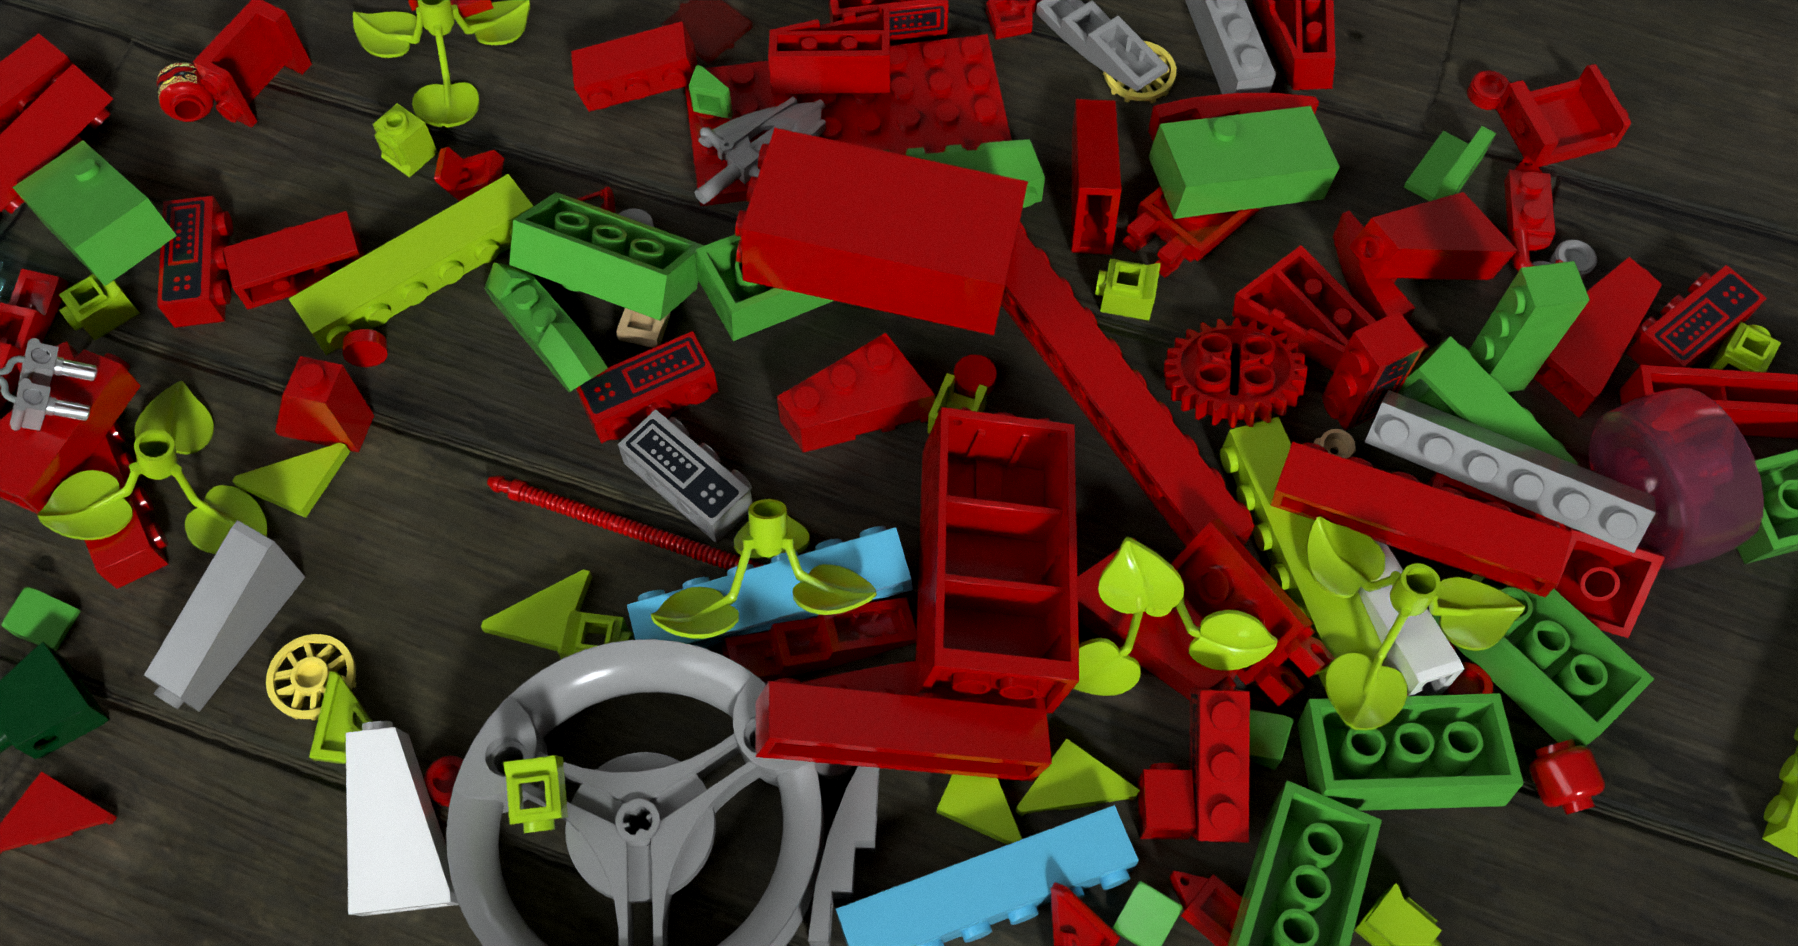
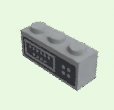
(687, 474)

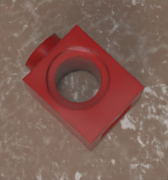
(1166, 802)

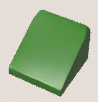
(709, 94)
(40, 618)
(1268, 737)
(1147, 916)

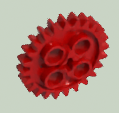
(1268, 377)

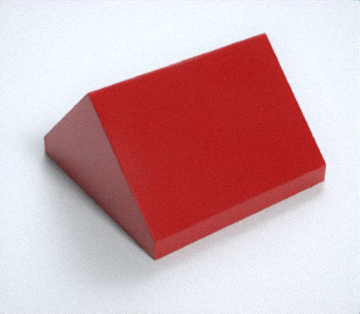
(1607, 581)

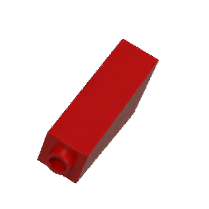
(1094, 176)
(1434, 242)
(1598, 336)
(39, 461)
(1159, 643)

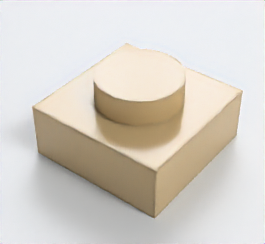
(641, 329)

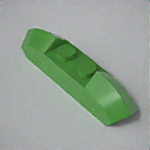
(544, 325)

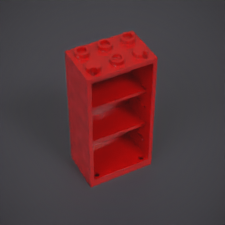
(880, 230)
(998, 560)

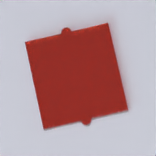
(711, 26)

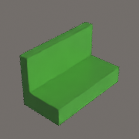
(1448, 165)

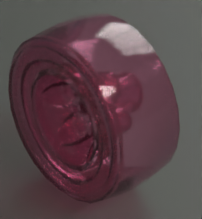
(1694, 466)

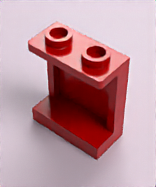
(248, 58)
(1564, 118)

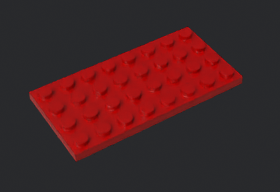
(937, 98)

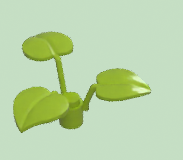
(392, 32)
(174, 422)
(769, 532)
(1145, 582)
(1469, 613)

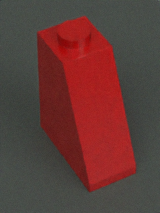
(323, 406)

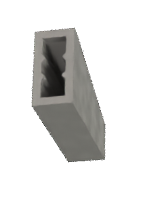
(223, 617)

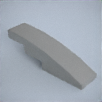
(1103, 41)
(851, 832)

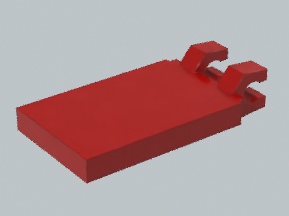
(1185, 237)
(1225, 576)

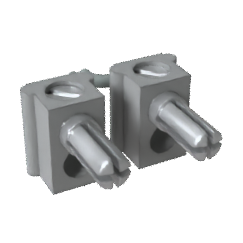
(33, 392)

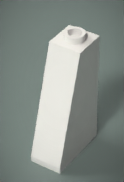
(1420, 648)
(391, 827)

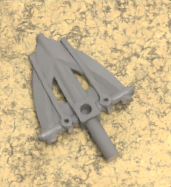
(734, 138)

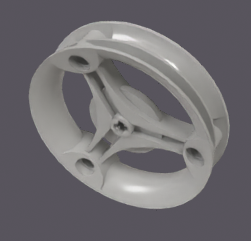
(628, 791)

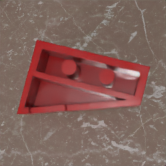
(1302, 39)
(832, 56)
(1306, 304)
(855, 396)

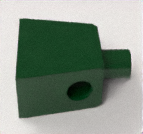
(45, 704)

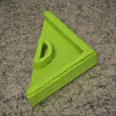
(295, 481)
(541, 616)
(338, 715)
(1074, 782)
(980, 806)

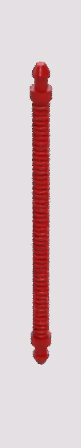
(521, 491)

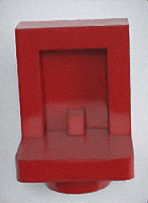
(467, 175)

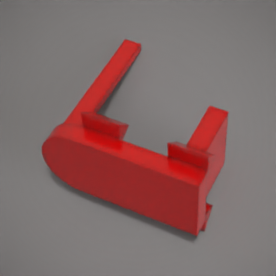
(607, 194)

